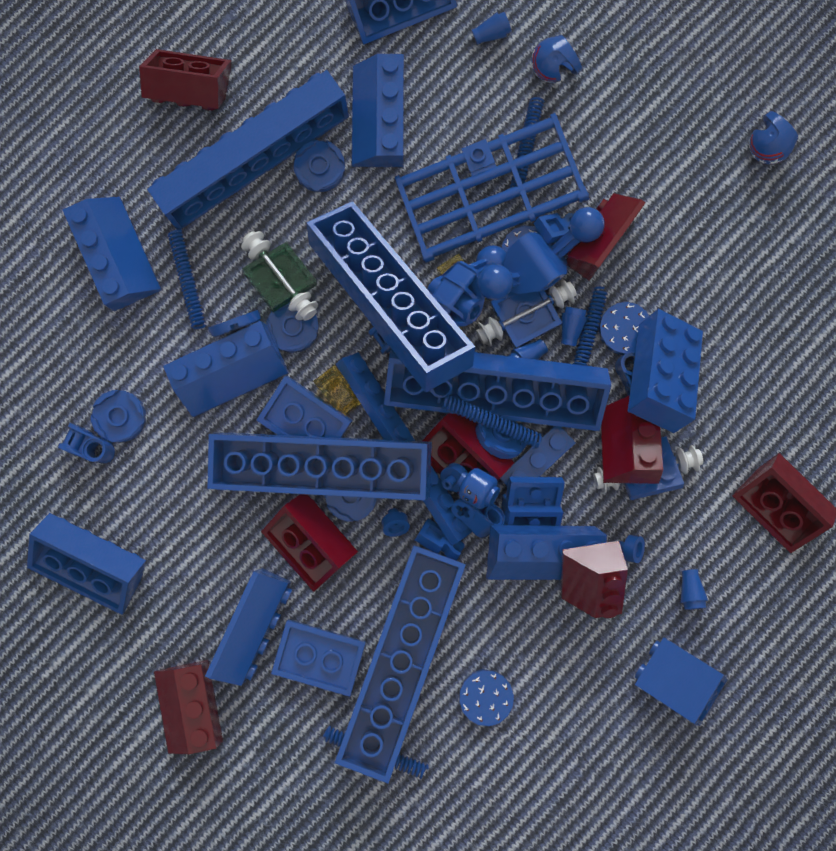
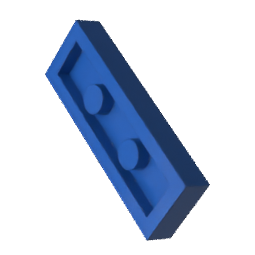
(537, 461)

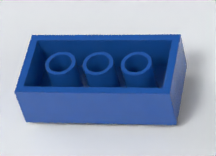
(666, 371)

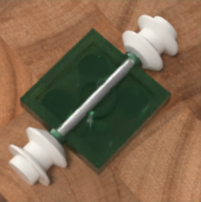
(279, 276)

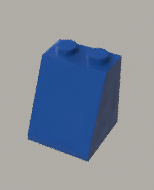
(680, 681)

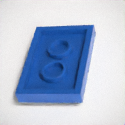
(301, 413)
(318, 657)

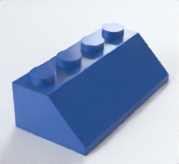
(382, 17)
(378, 112)
(112, 251)
(226, 369)
(534, 550)
(84, 563)
(249, 628)

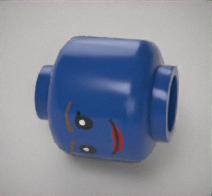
(478, 488)

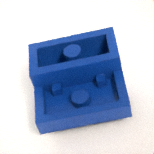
(533, 501)

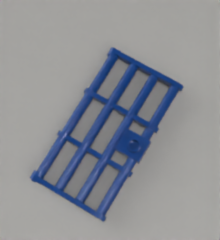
(483, 169)

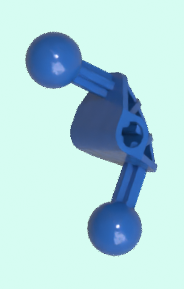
(533, 263)
(458, 286)

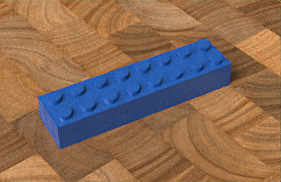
(250, 150)
(391, 296)
(512, 390)
(320, 465)
(400, 664)

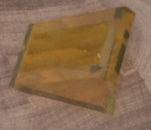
(337, 390)

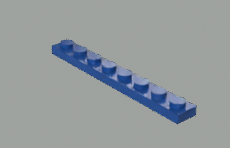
(393, 428)

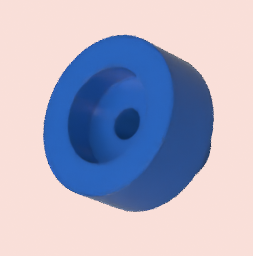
(451, 475)
(395, 523)
(633, 548)

